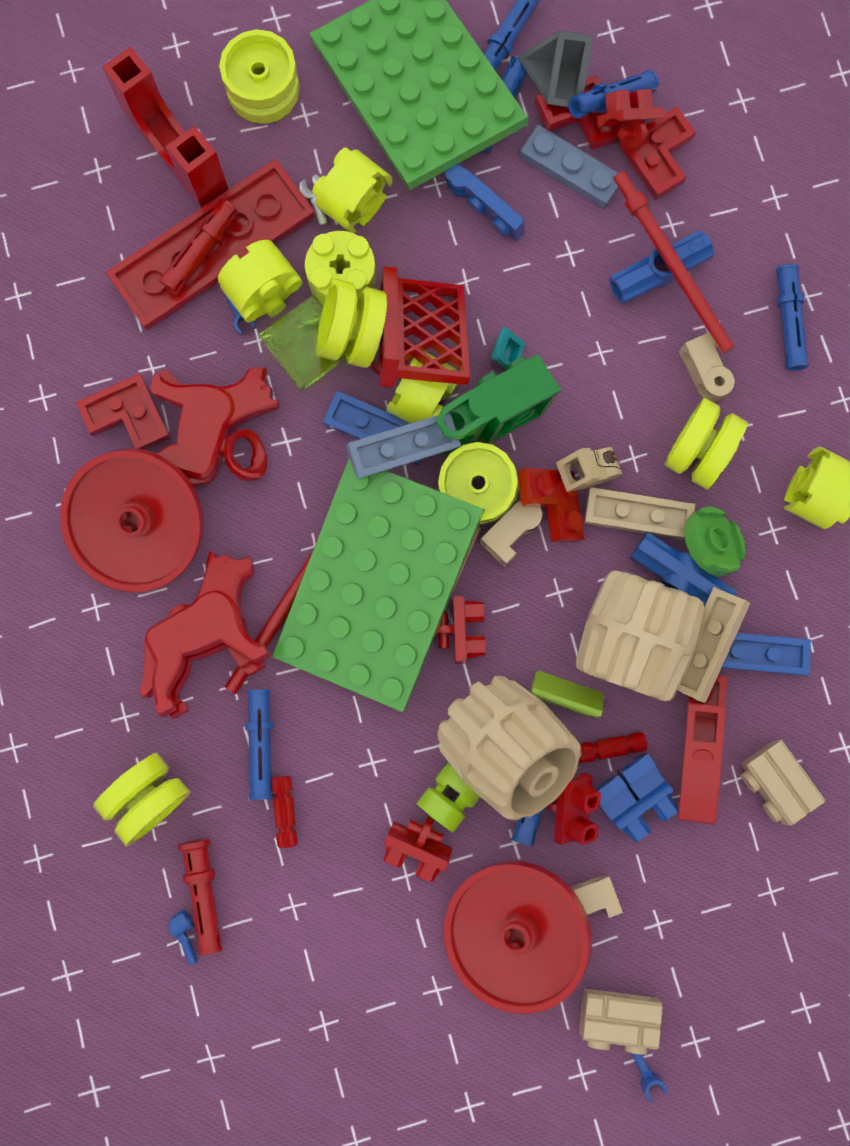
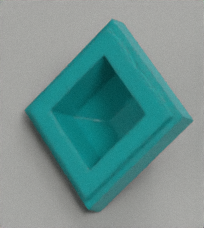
(507, 348)

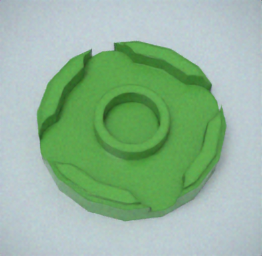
(714, 541)

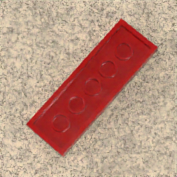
(268, 210)

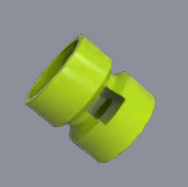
(441, 807)

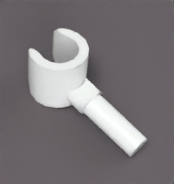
(308, 194)

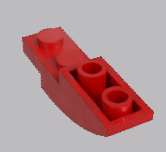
(703, 756)

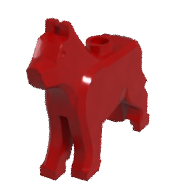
(209, 417)
(199, 631)

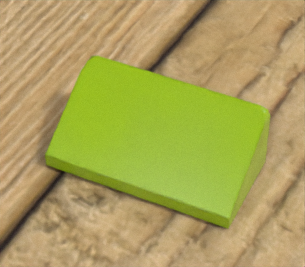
(567, 694)

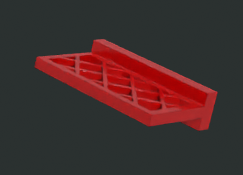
(396, 349)

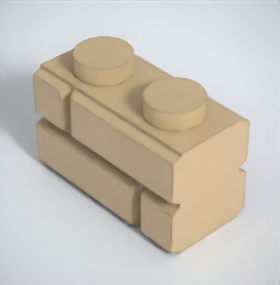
(781, 783)
(620, 1020)

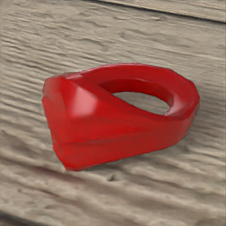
(258, 461)

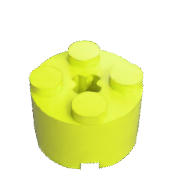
(352, 189)
(339, 252)
(259, 281)
(418, 398)
(821, 489)

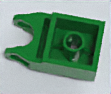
(501, 403)

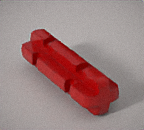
(613, 747)
(284, 812)

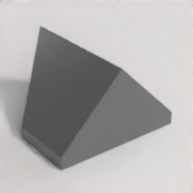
(559, 65)

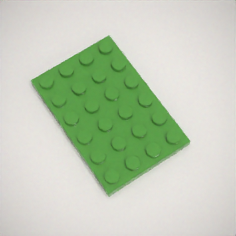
(418, 84)
(378, 585)

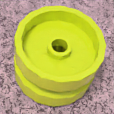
(260, 76)
(351, 323)
(710, 446)
(478, 461)
(137, 794)

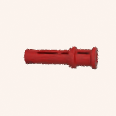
(199, 878)

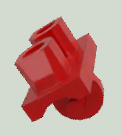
(630, 113)
(464, 646)
(573, 811)
(420, 843)

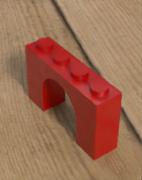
(183, 152)

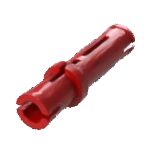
(193, 253)

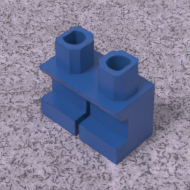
(649, 792)

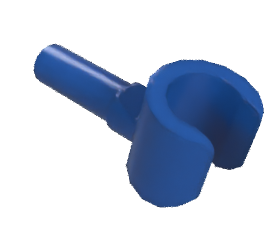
(238, 318)
(178, 926)
(648, 1077)

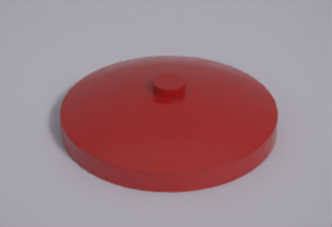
(131, 520)
(517, 937)

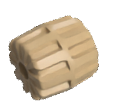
(640, 635)
(509, 748)

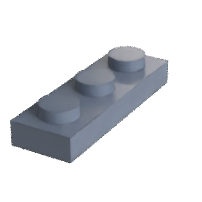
(570, 166)
(400, 446)

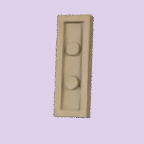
(637, 513)
(716, 634)

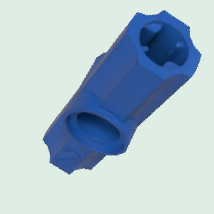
(643, 275)
(676, 569)

